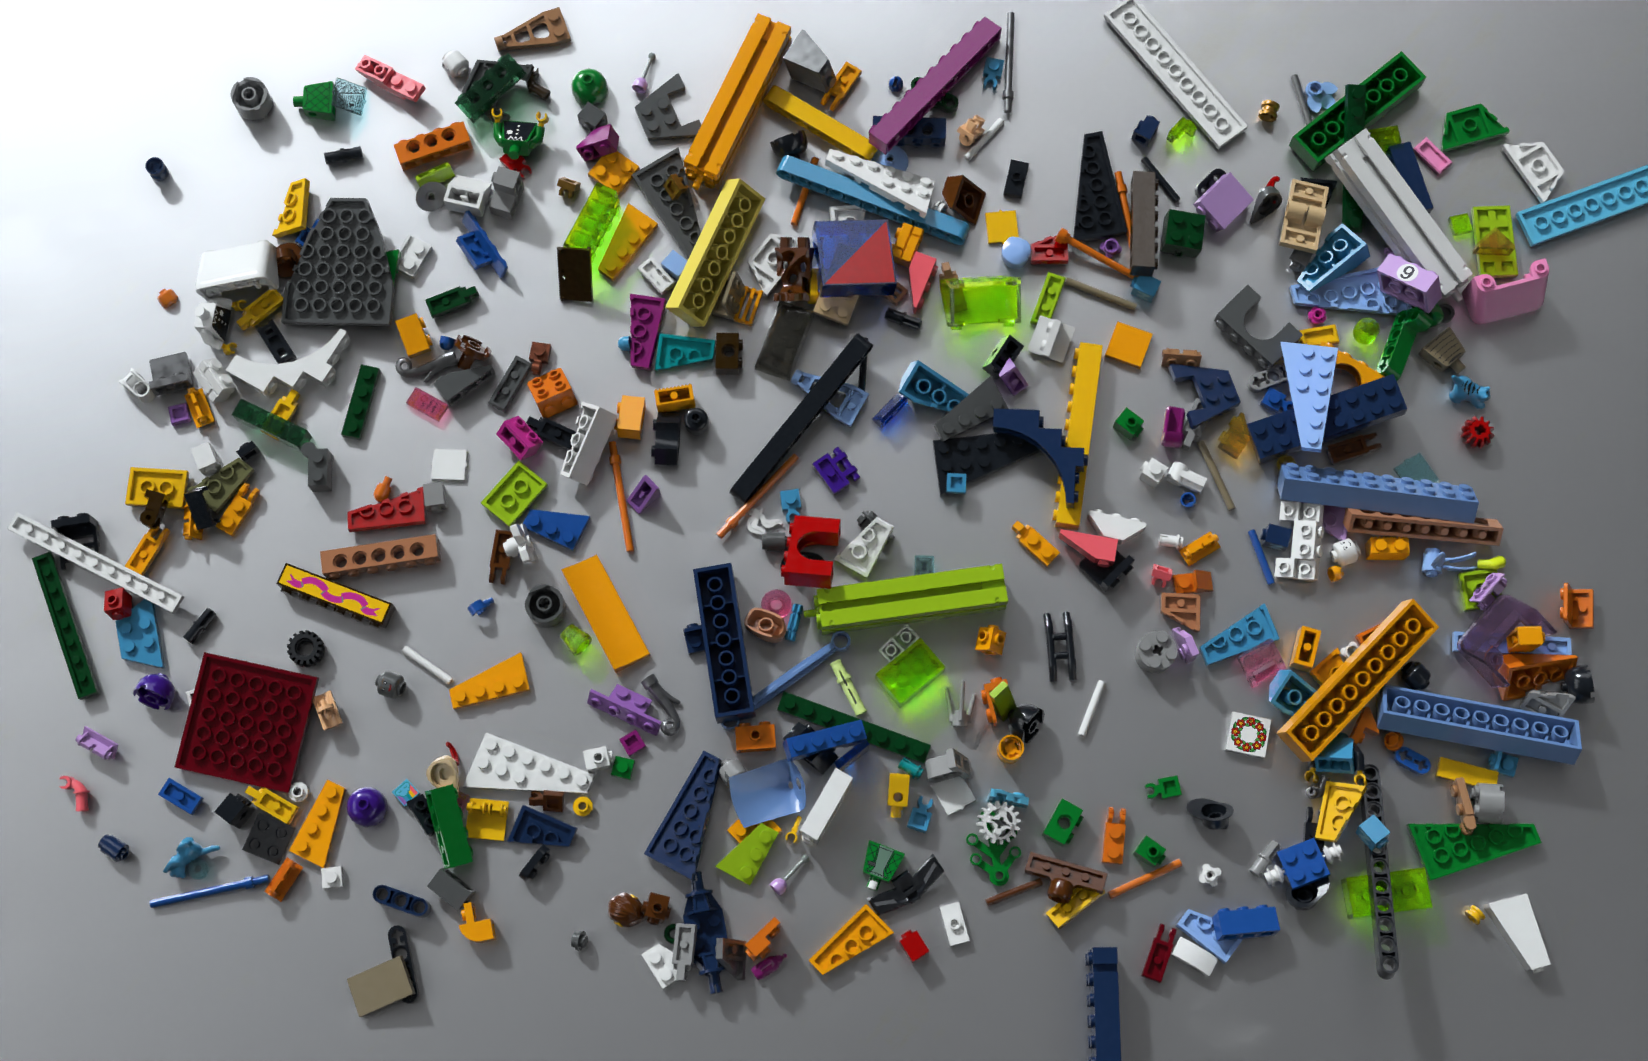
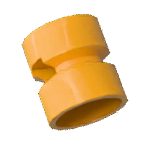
(1010, 749)

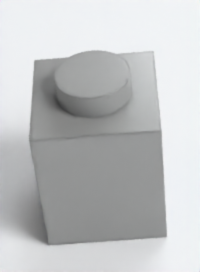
(435, 497)

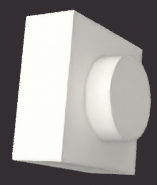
(332, 877)

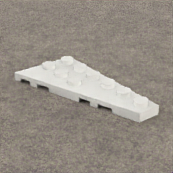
(517, 768)

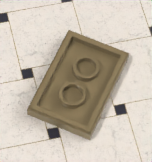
(381, 986)

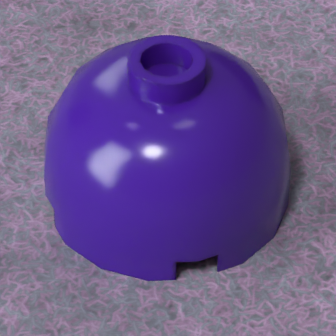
(155, 691)
(367, 806)

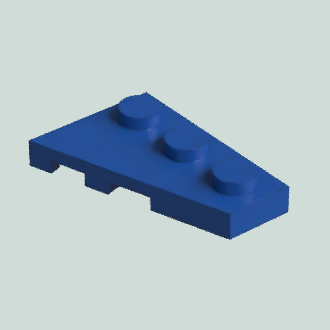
(557, 527)

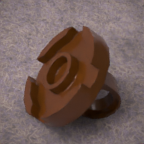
(287, 256)
(471, 350)

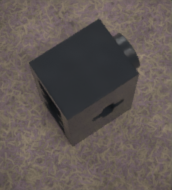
(1006, 348)
(235, 810)

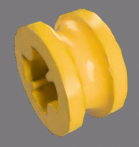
(1475, 914)

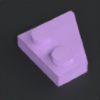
(1187, 647)

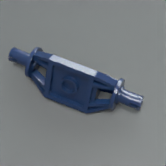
(710, 926)

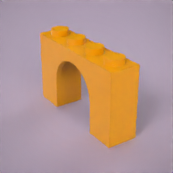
(1358, 369)

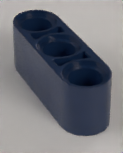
(392, 901)

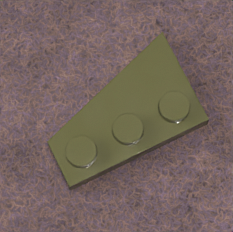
(225, 483)

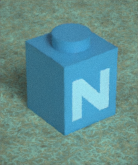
(1145, 287)
(1373, 833)

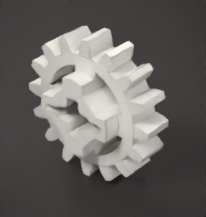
(995, 828)

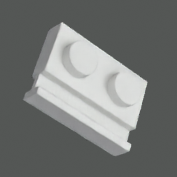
(413, 255)

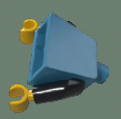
(1338, 757)

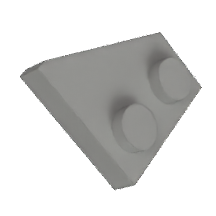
(1547, 702)

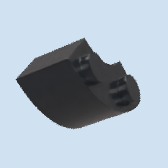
(667, 438)
(820, 761)

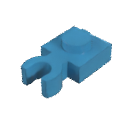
(992, 71)
(790, 502)
(919, 816)

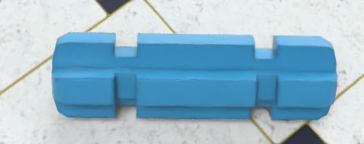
(793, 623)

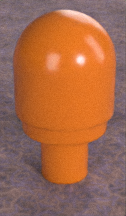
(383, 490)

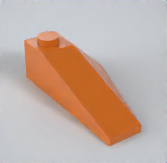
(1532, 671)

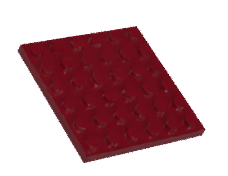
(246, 722)

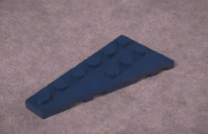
(684, 827)

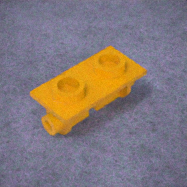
(199, 407)
(189, 528)
(1200, 548)

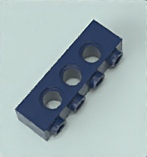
(935, 126)

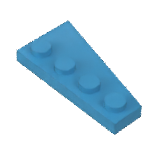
(1240, 637)

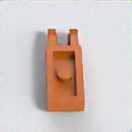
(1114, 838)

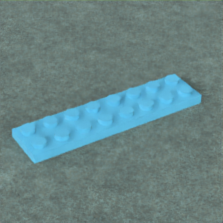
(1585, 207)

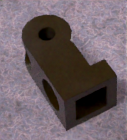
(155, 509)

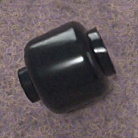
(696, 421)
(1415, 675)

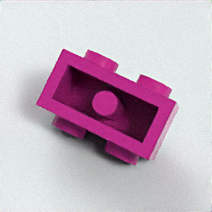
(519, 438)

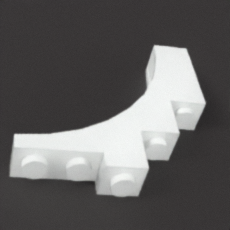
(291, 374)

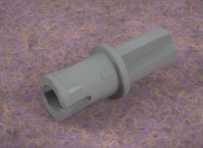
(1265, 858)

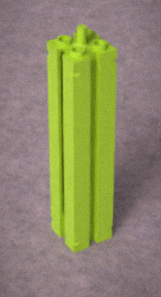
(909, 599)

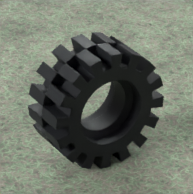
(310, 659)

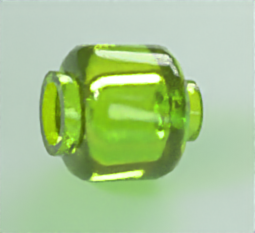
(1366, 331)

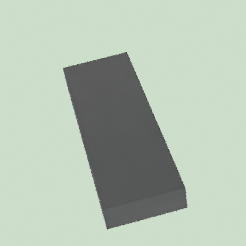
(510, 384)

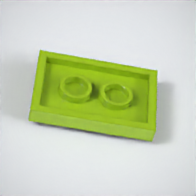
(514, 494)

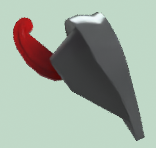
(1267, 201)

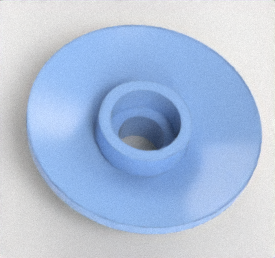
(899, 161)

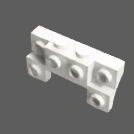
(1305, 541)

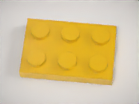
(165, 481)

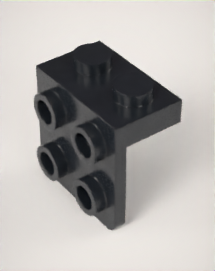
(1108, 576)

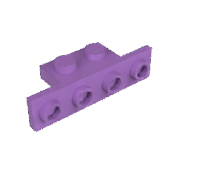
(626, 706)

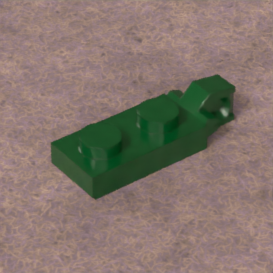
(450, 300)

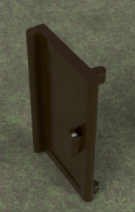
(576, 267)

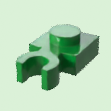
(1166, 787)

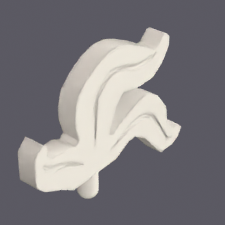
(752, 522)

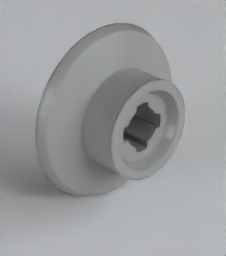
(433, 202)

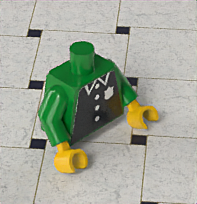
(518, 137)

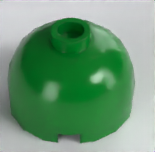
(589, 86)

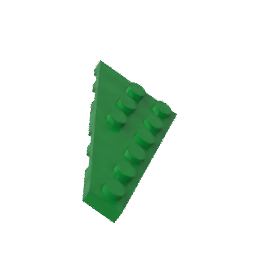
(1447, 850)

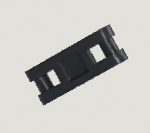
(276, 342)

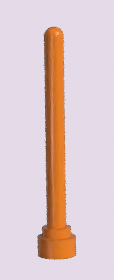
(1064, 237)

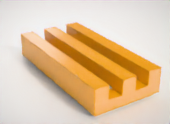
(753, 291)

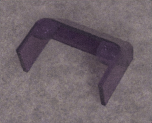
(1490, 629)

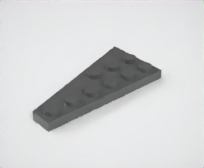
(676, 214)

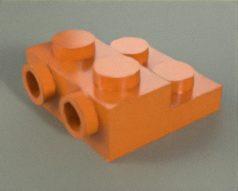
(760, 945)

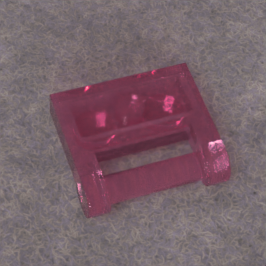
(1259, 657)

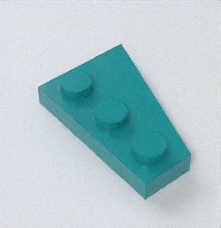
(682, 351)

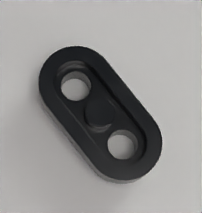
(1208, 181)
(530, 869)

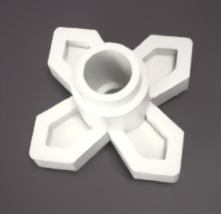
(520, 544)

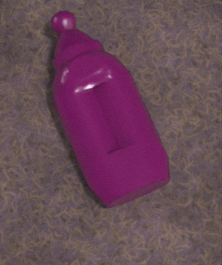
(767, 966)

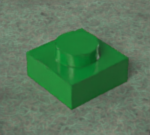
(622, 767)

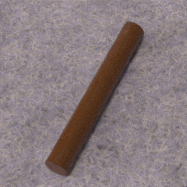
(1014, 892)

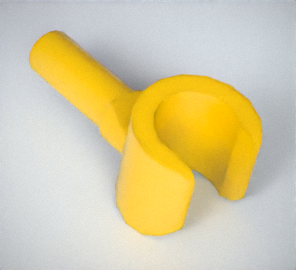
(794, 829)

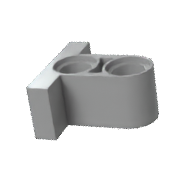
(947, 766)

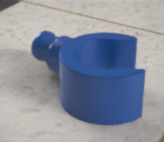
(480, 606)

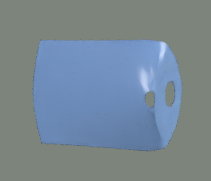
(765, 793)

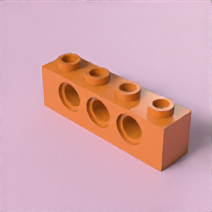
(429, 154)

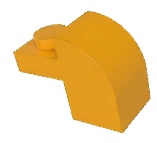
(475, 930)

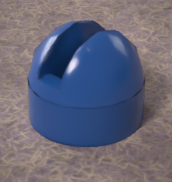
(899, 86)
(446, 343)
(1187, 497)

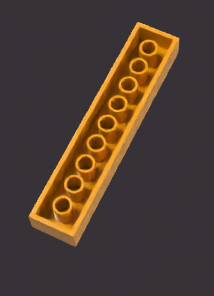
(1357, 680)

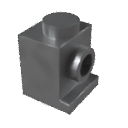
(1299, 260)

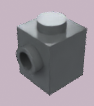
(592, 117)

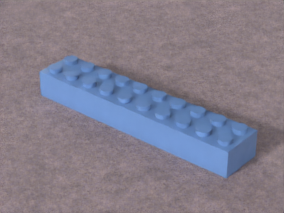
(1377, 493)
(1478, 724)

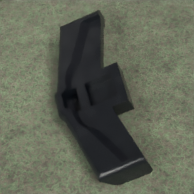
(907, 887)

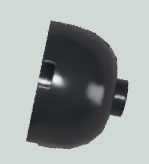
(790, 144)
(1579, 683)
(1024, 720)

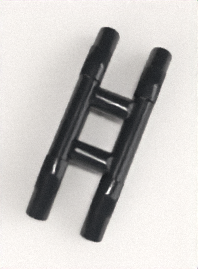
(1052, 655)

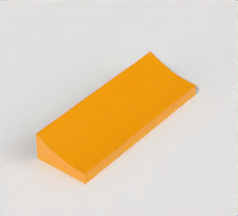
(606, 613)

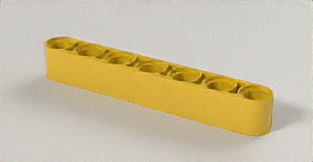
(819, 123)

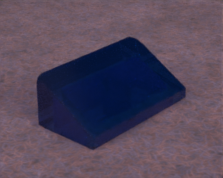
(890, 410)

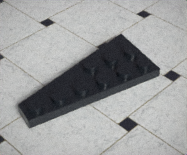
(1098, 203)
(978, 455)

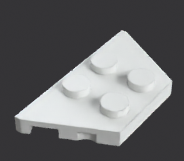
(1535, 166)
(764, 263)

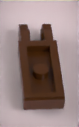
(1352, 448)
(499, 559)

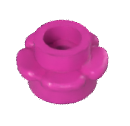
(1313, 318)

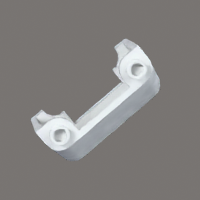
(237, 268)

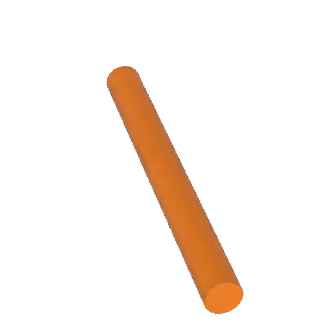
(802, 198)
(1144, 879)

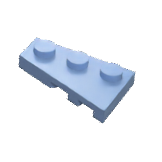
(1202, 931)

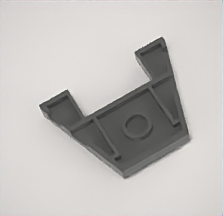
(478, 72)
(659, 117)

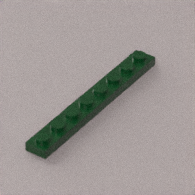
(1353, 124)
(65, 626)
(876, 735)

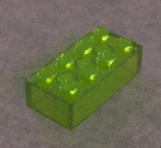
(594, 219)
(1408, 888)

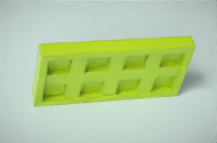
(1484, 220)

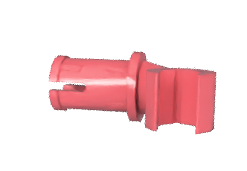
(80, 792)

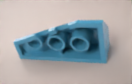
(1337, 256)
(929, 388)
(1289, 692)

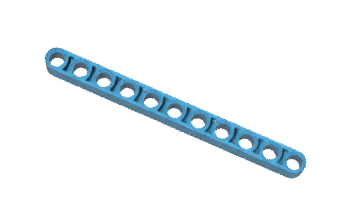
(860, 195)

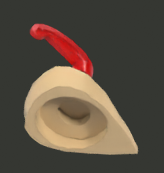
(444, 770)

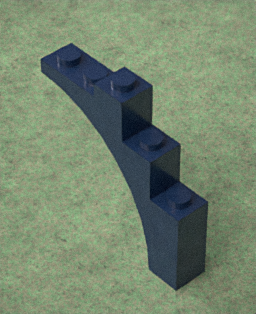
(1029, 427)

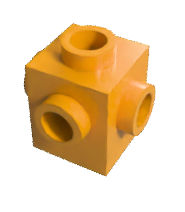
(990, 640)

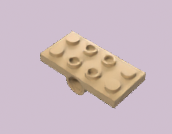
(1304, 216)
(836, 308)

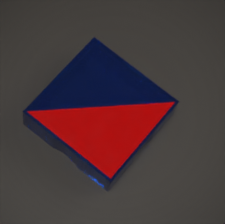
(854, 258)

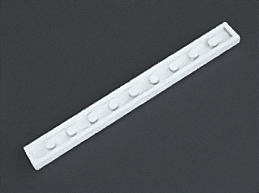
(95, 563)

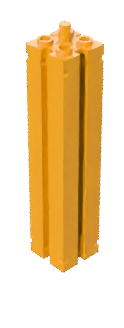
(737, 102)

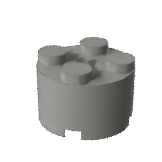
(251, 98)
(1156, 662)
(1488, 802)

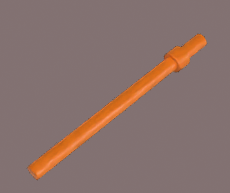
(1122, 190)
(615, 462)
(732, 522)

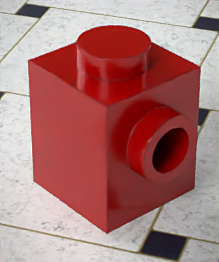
(118, 603)

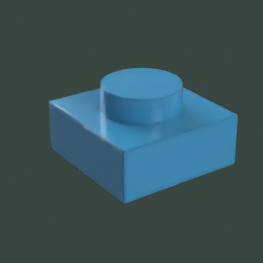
(956, 483)

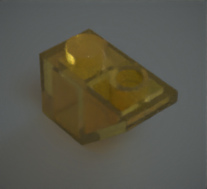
(1236, 438)

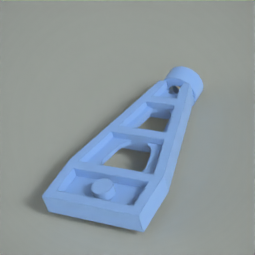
(849, 408)

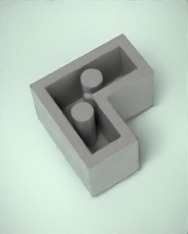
(507, 193)

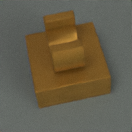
(569, 185)
(675, 186)

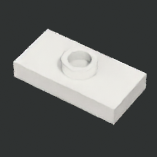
(656, 276)
(954, 924)

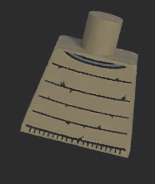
(1444, 352)

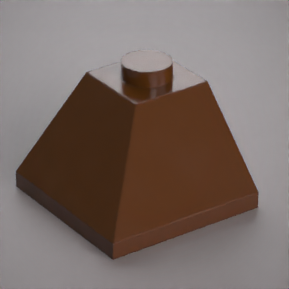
(964, 197)

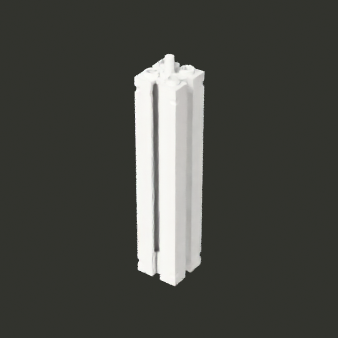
(1397, 211)

